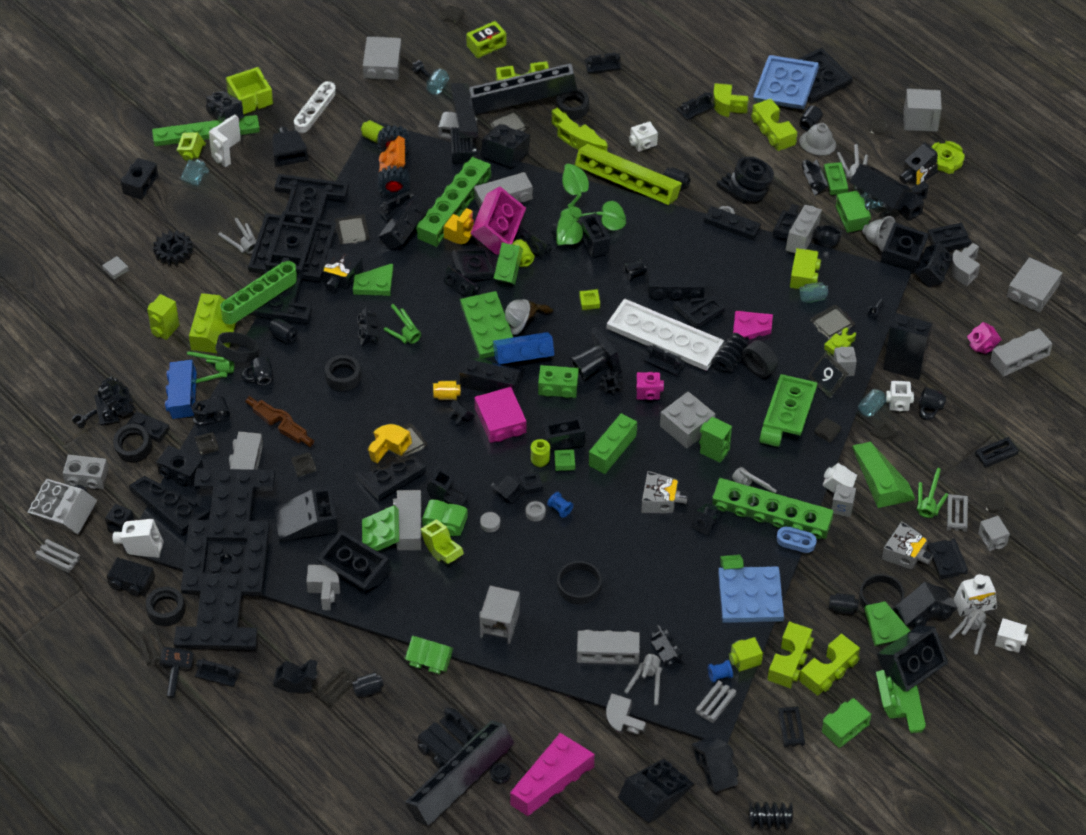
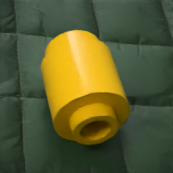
(446, 390)

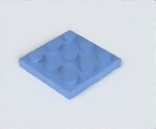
(786, 81)
(750, 594)

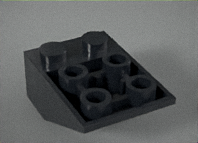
(307, 515)
(654, 790)

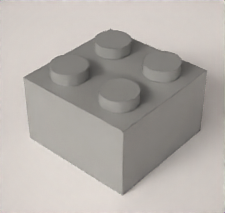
(685, 418)

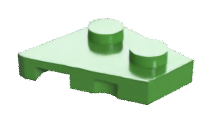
(374, 281)
(884, 624)

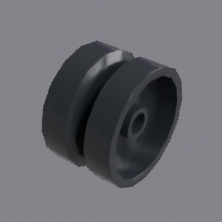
(751, 178)

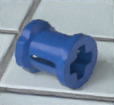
(560, 504)
(720, 671)

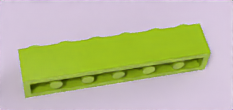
(628, 174)

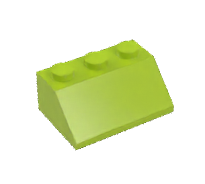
(208, 324)

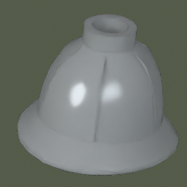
(818, 140)
(878, 231)

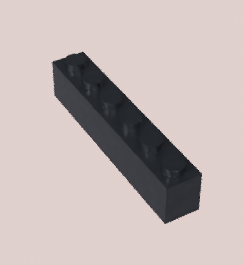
(523, 88)
(459, 772)

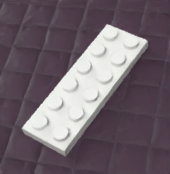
(666, 333)

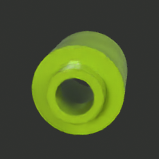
(371, 130)
(527, 255)
(540, 452)

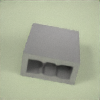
(382, 58)
(1034, 284)

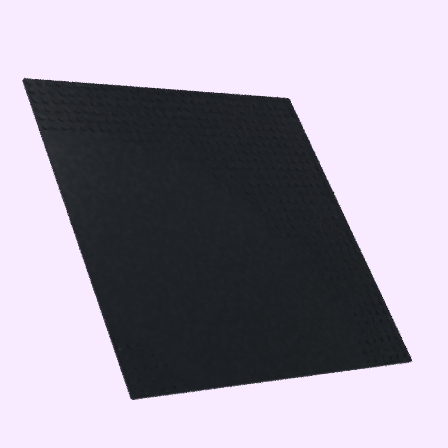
(649, 563)

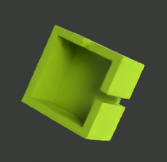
(250, 89)

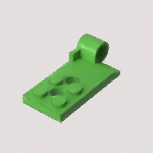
(786, 418)

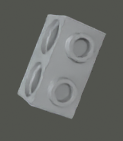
(85, 471)

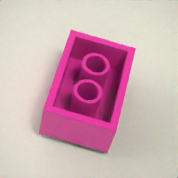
(498, 219)

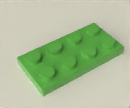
(485, 321)

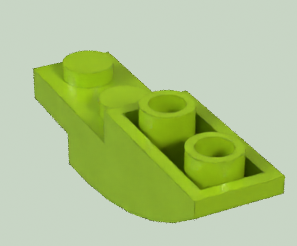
(575, 135)

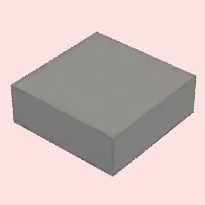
(115, 267)

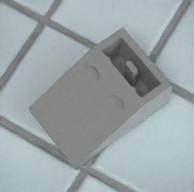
(62, 505)

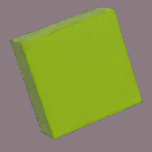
(589, 299)

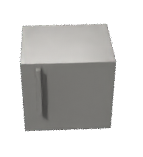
(922, 110)
(500, 612)

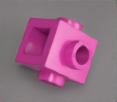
(983, 338)
(649, 385)

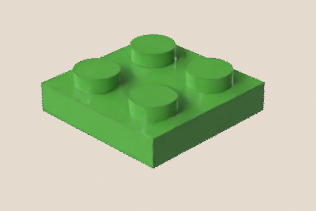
(381, 528)

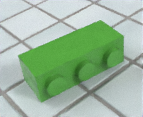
(612, 443)

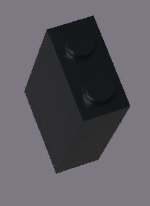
(907, 346)

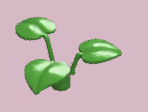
(568, 229)

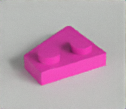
(752, 324)

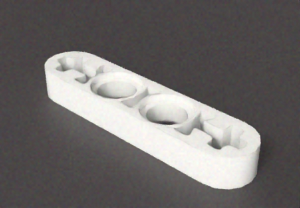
(311, 105)

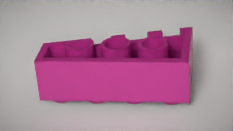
(555, 769)

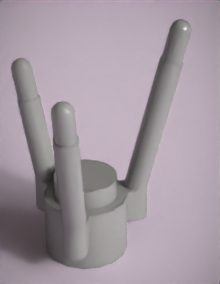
(849, 173)
(247, 242)
(744, 477)
(974, 621)
(649, 667)

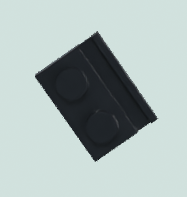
(950, 236)
(947, 559)

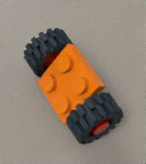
(394, 145)

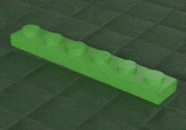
(173, 134)

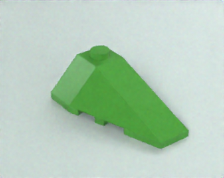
(883, 480)

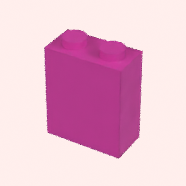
(500, 415)

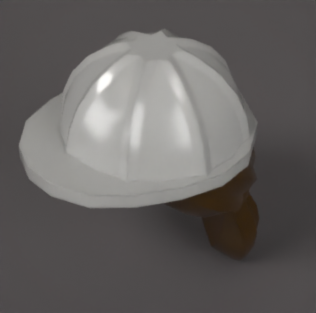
(520, 311)

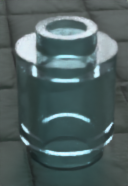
(437, 81)
(813, 292)
(872, 402)

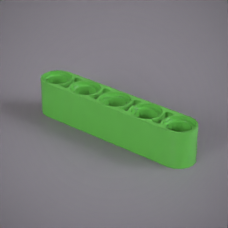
(258, 292)

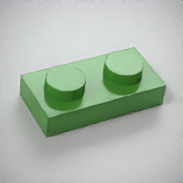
(835, 178)

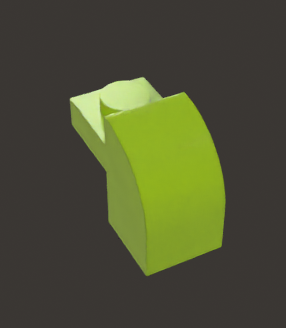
(727, 103)
(439, 542)

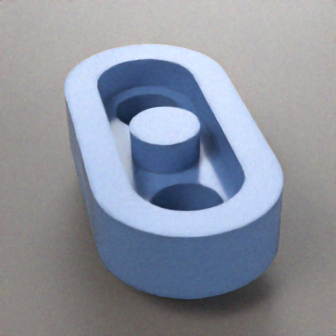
(797, 539)

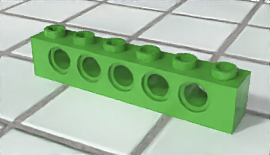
(453, 200)
(784, 505)

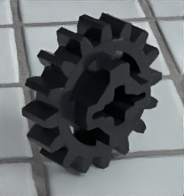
(173, 247)
(117, 396)

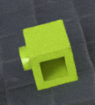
(746, 654)

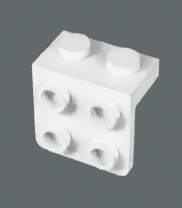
(224, 137)

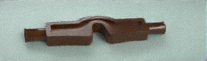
(286, 427)

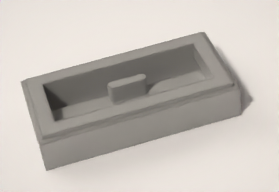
(957, 525)
(59, 553)
(724, 689)

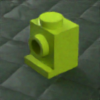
(190, 145)

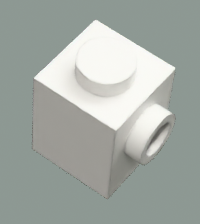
(838, 475)
(1011, 635)

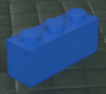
(523, 348)
(181, 389)

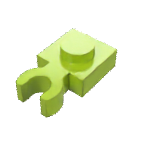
(840, 341)

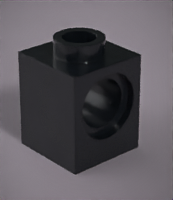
(117, 517)

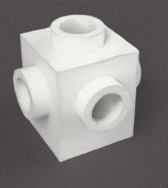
(643, 136)
(899, 396)

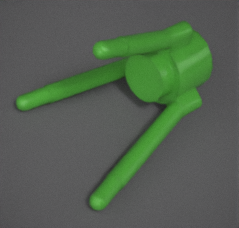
(410, 332)
(221, 364)
(928, 506)

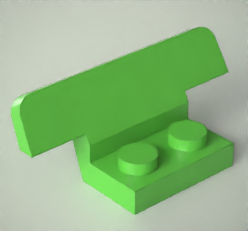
(901, 703)

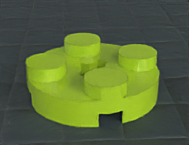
(955, 158)

